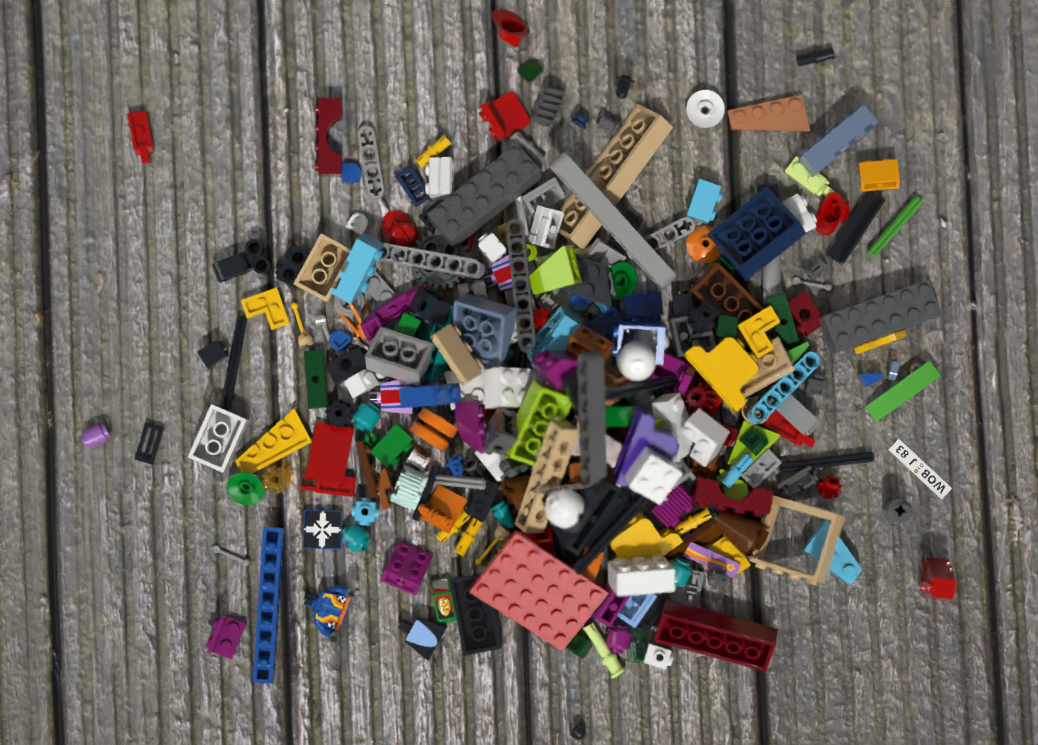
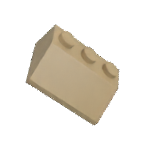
(323, 268)
(457, 354)

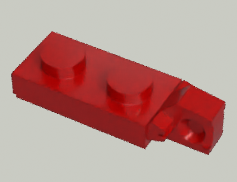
(141, 135)
(780, 425)

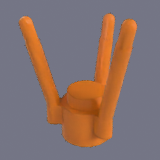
(359, 332)

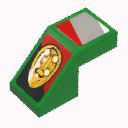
(443, 600)

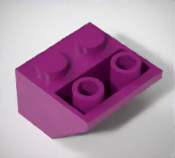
(471, 424)

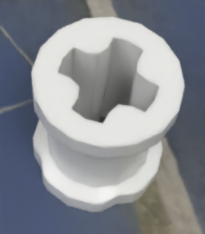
(418, 460)

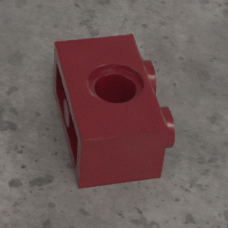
(803, 302)

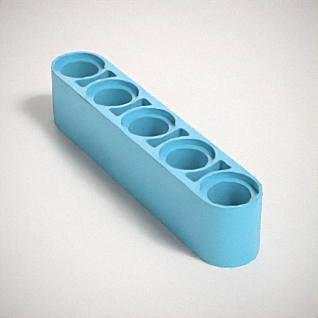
(775, 391)

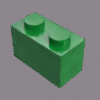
(392, 446)

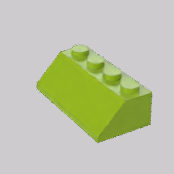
(539, 407)

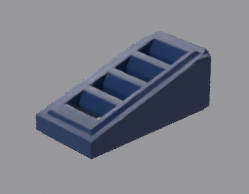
(404, 171)

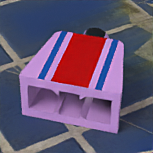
(502, 274)
(390, 397)

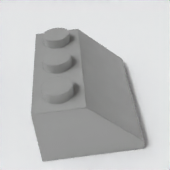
(399, 356)

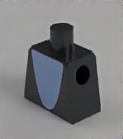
(422, 635)

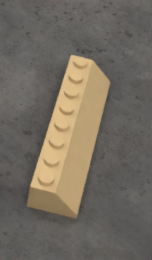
(615, 170)

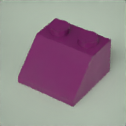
(554, 365)

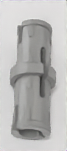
(527, 147)

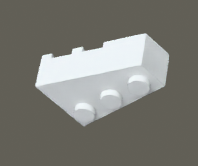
(673, 411)

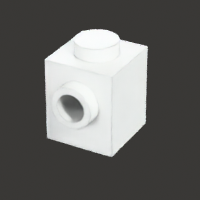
(658, 656)

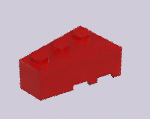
(938, 579)

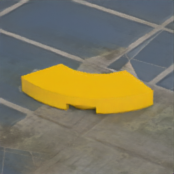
(880, 341)

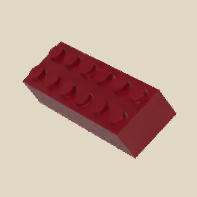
(716, 635)

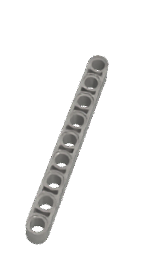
(612, 220)

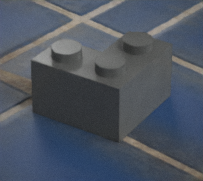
(684, 339)

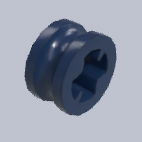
(580, 120)

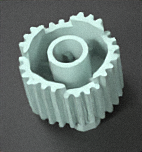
(409, 488)

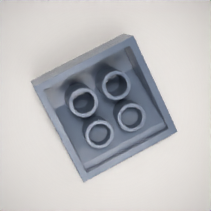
(485, 327)

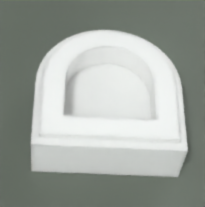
(358, 223)

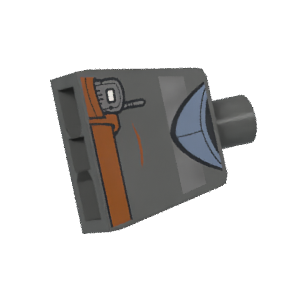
(500, 432)

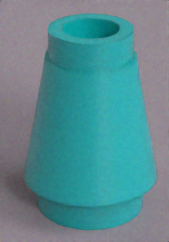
(503, 513)

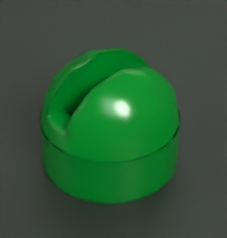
(375, 438)

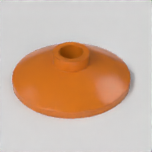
(697, 250)

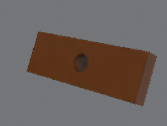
(367, 468)
(701, 537)

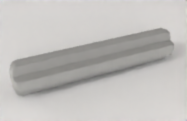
(459, 481)

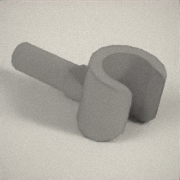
(321, 320)

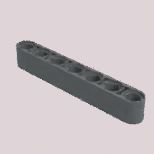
(523, 276)
(592, 417)

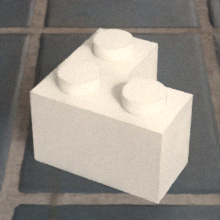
(706, 435)

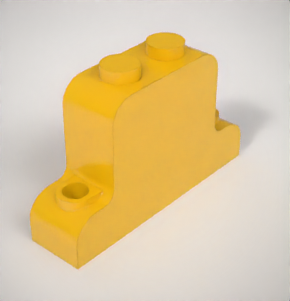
(725, 369)
(643, 540)

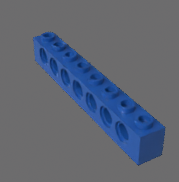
(268, 605)

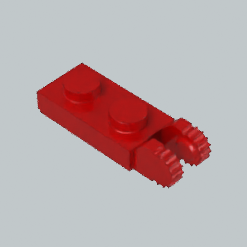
(346, 489)

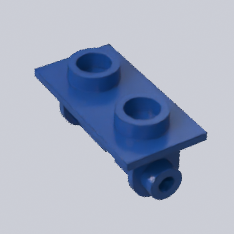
(455, 465)

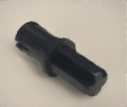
(815, 57)

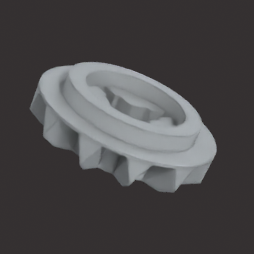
(340, 304)

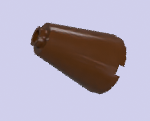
(514, 490)
(742, 532)

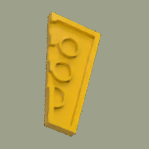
(276, 444)

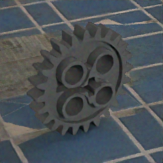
(439, 278)

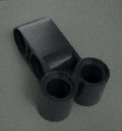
(241, 263)

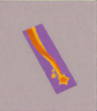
(712, 560)

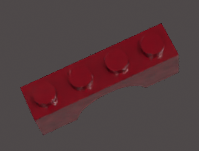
(330, 112)
(707, 493)

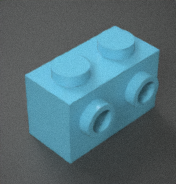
(703, 201)

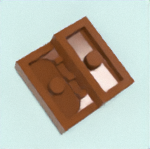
(384, 484)

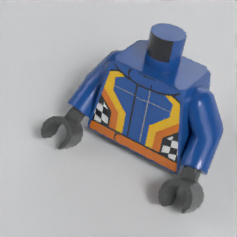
(331, 609)

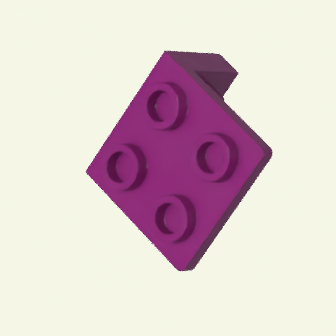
(678, 367)
(406, 567)
(226, 636)

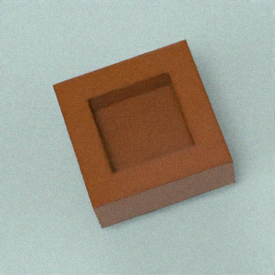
(574, 472)

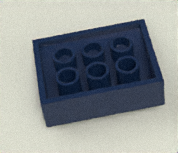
(757, 233)

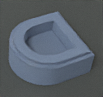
(893, 370)

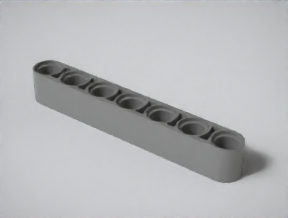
(428, 261)

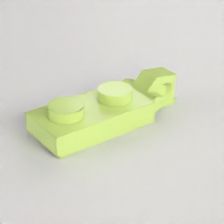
(816, 185)

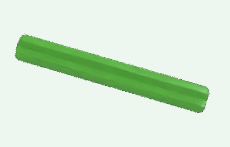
(895, 226)

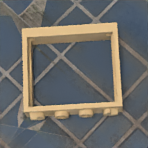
(828, 549)

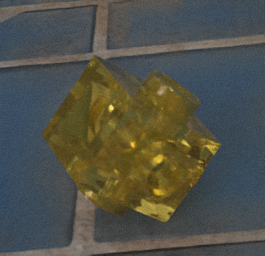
(283, 476)

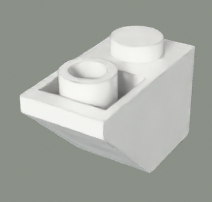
(364, 382)

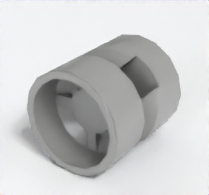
(477, 286)

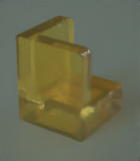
(501, 234)

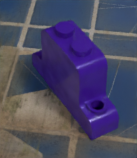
(643, 434)

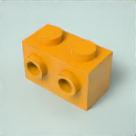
(879, 175)

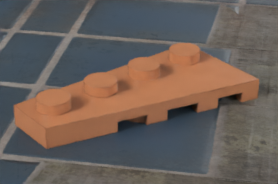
(776, 115)

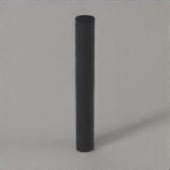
(426, 492)

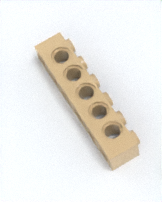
(546, 474)

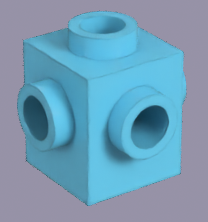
(372, 515)

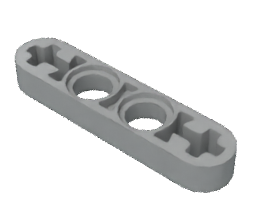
(373, 162)
(659, 235)

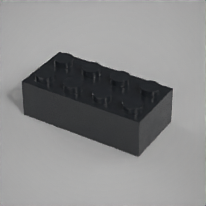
(474, 618)

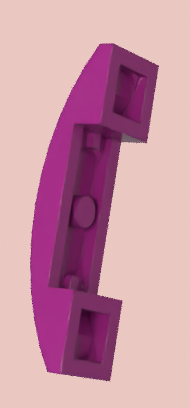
(388, 312)

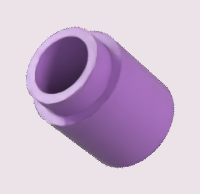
(95, 435)

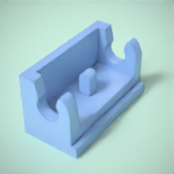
(636, 607)

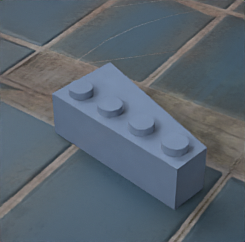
(838, 140)

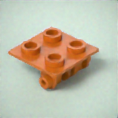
(442, 508)

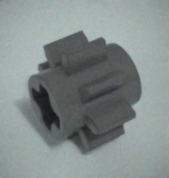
(473, 468)

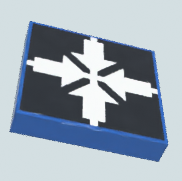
(322, 529)

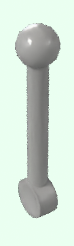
(828, 287)
(216, 549)

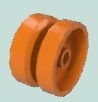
(433, 429)

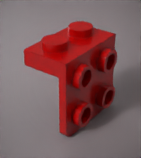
(504, 116)

